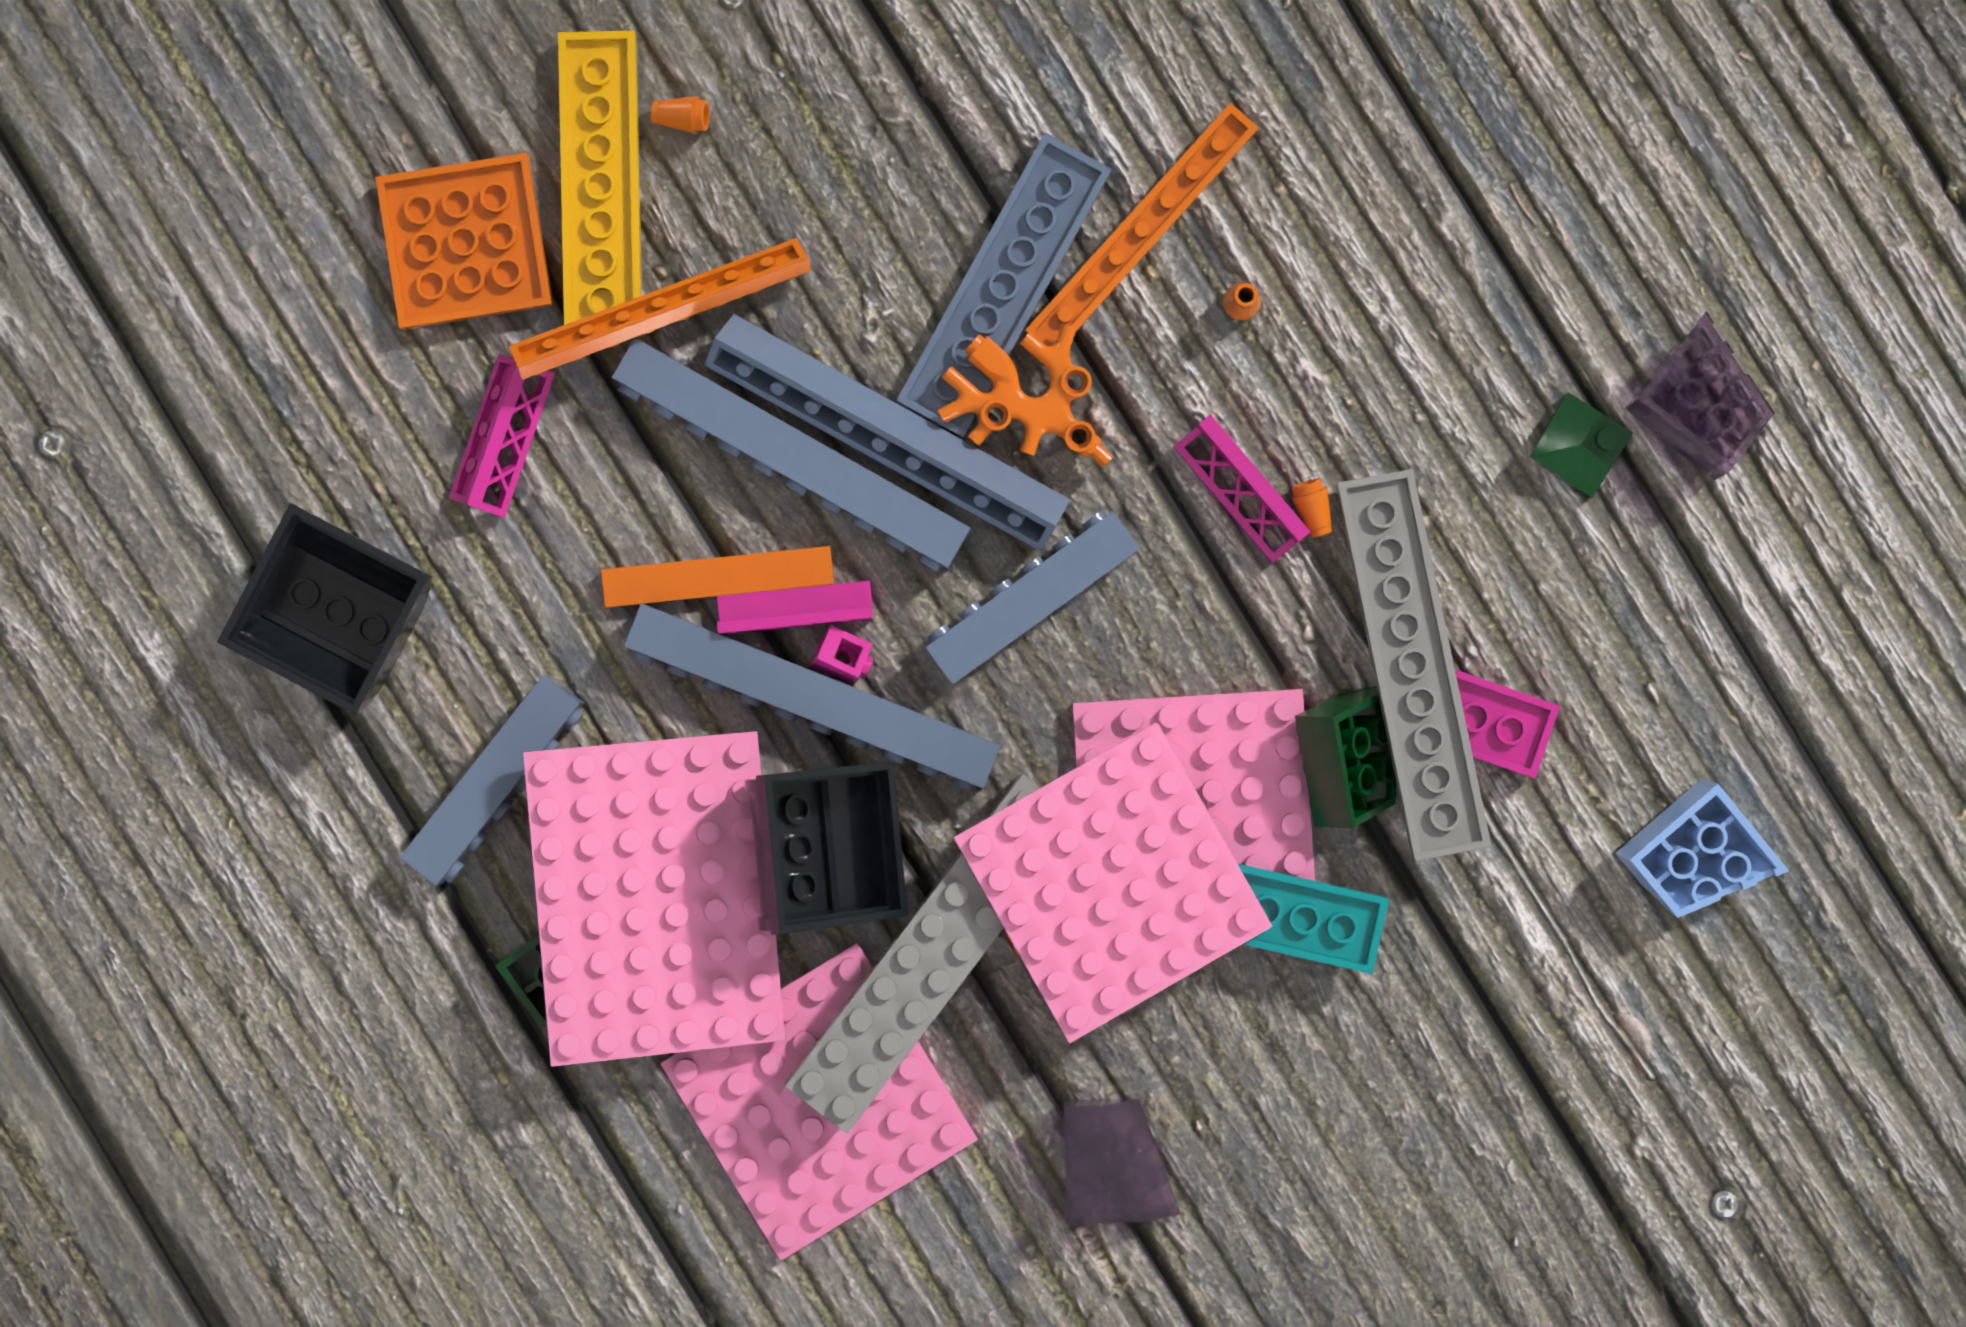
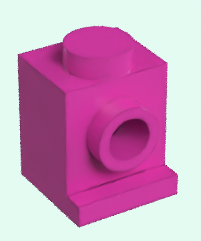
(839, 642)

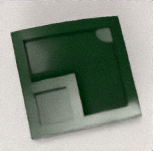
(1580, 445)

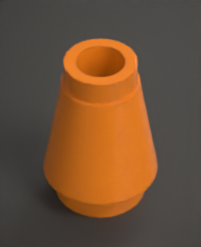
(683, 114)
(1235, 307)
(1313, 506)

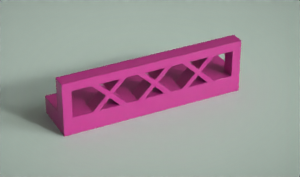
(489, 437)
(1252, 479)
(795, 607)

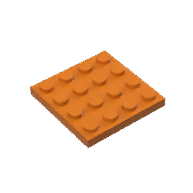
(464, 241)

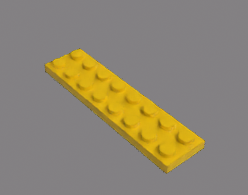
(599, 171)

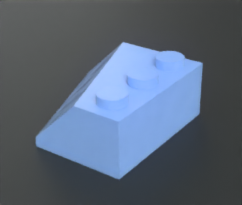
(1699, 851)

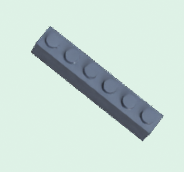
(1032, 597)
(491, 782)

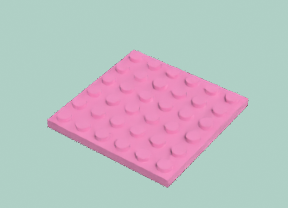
(1238, 758)
(1112, 882)
(785, 1156)

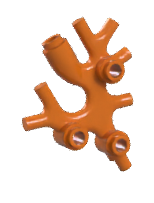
(1038, 415)

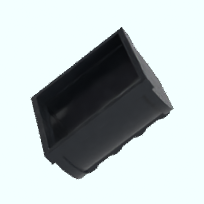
(327, 610)
(827, 847)

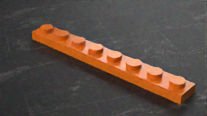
(1145, 225)
(659, 308)

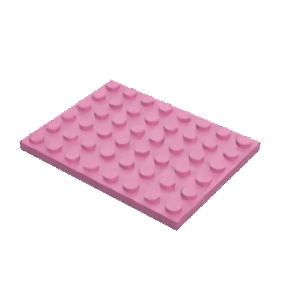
(650, 899)

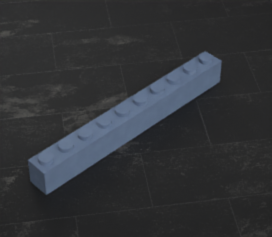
(886, 432)
(791, 454)
(812, 696)

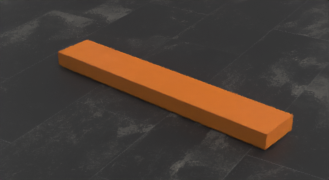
(717, 576)

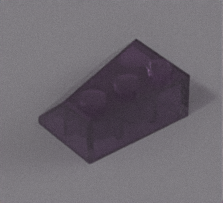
(1703, 401)
(1113, 1164)

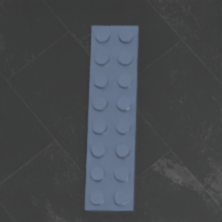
(1007, 274)

